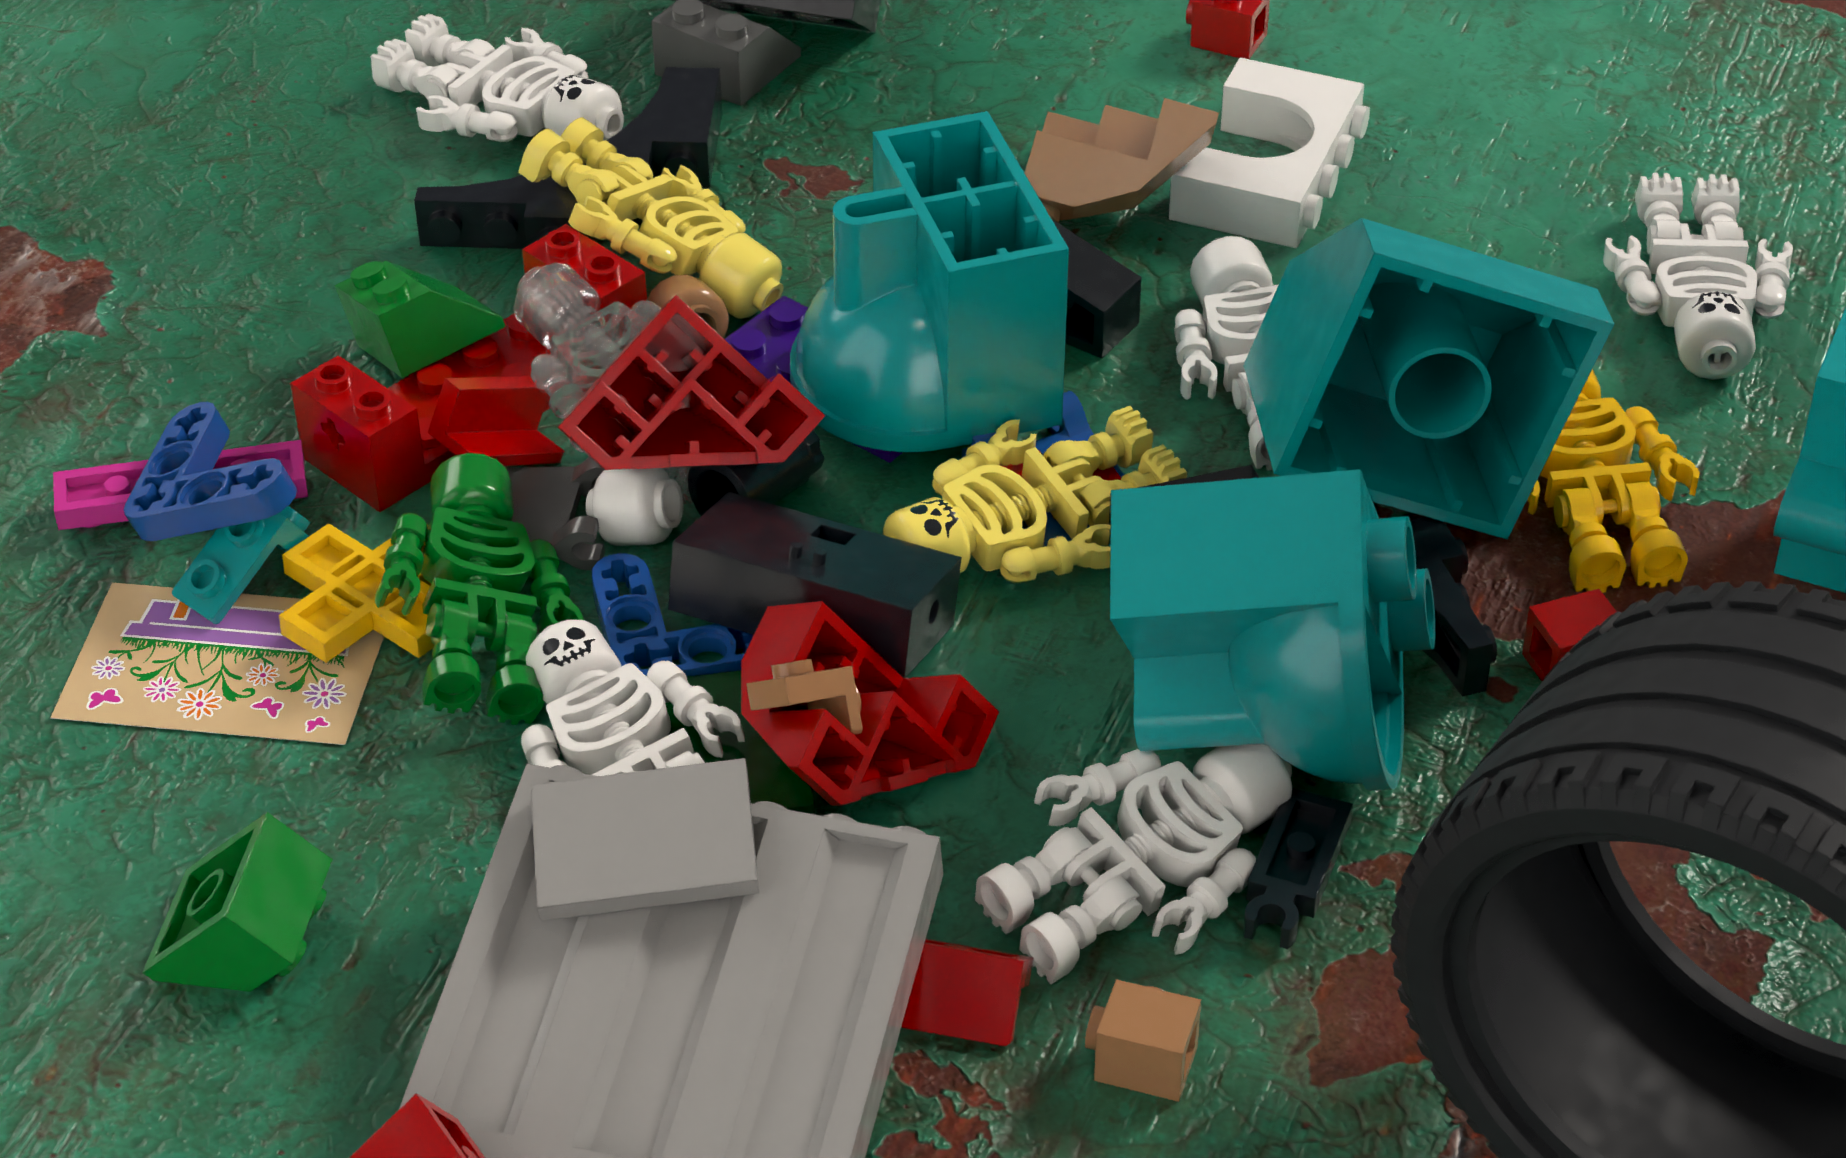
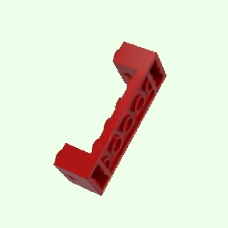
(378, 436)

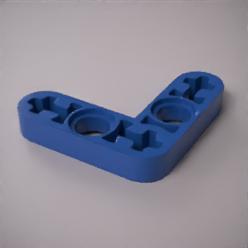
(185, 494)
(652, 642)

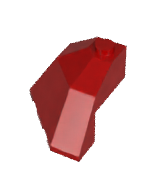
(687, 402)
(908, 724)

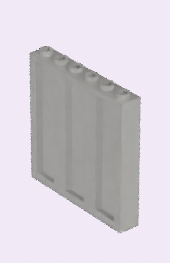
(689, 1021)

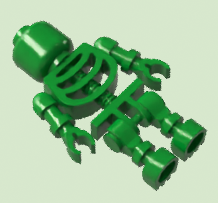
(476, 579)

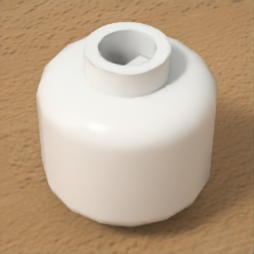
(635, 506)

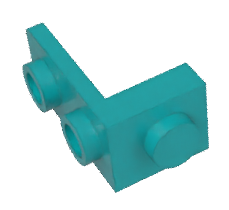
(233, 559)

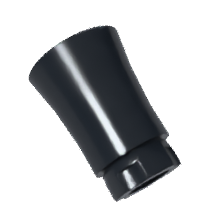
(757, 481)

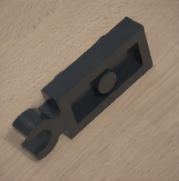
(1295, 863)

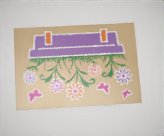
(175, 670)

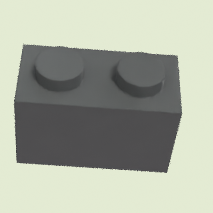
(711, 38)

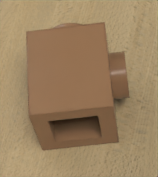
(1144, 1039)

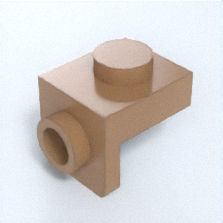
(822, 689)

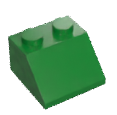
(411, 317)
(242, 911)

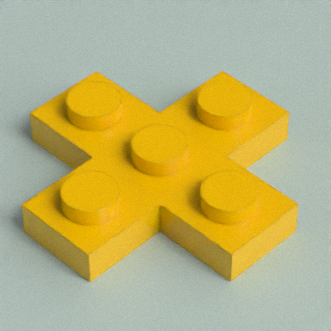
(343, 597)

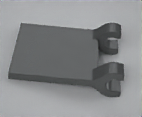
(547, 507)

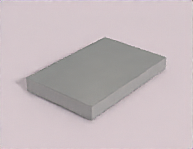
(643, 839)

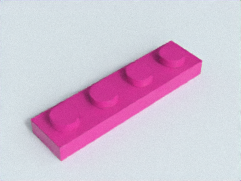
(99, 493)

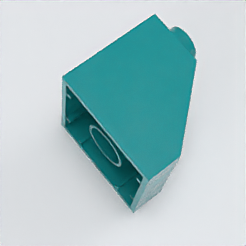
(1422, 371)

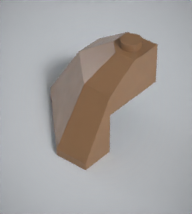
(1113, 165)

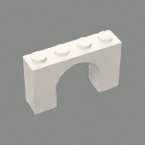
(1280, 194)

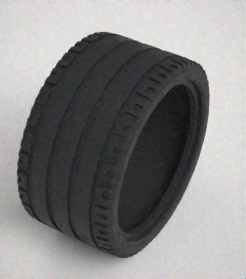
(1533, 959)

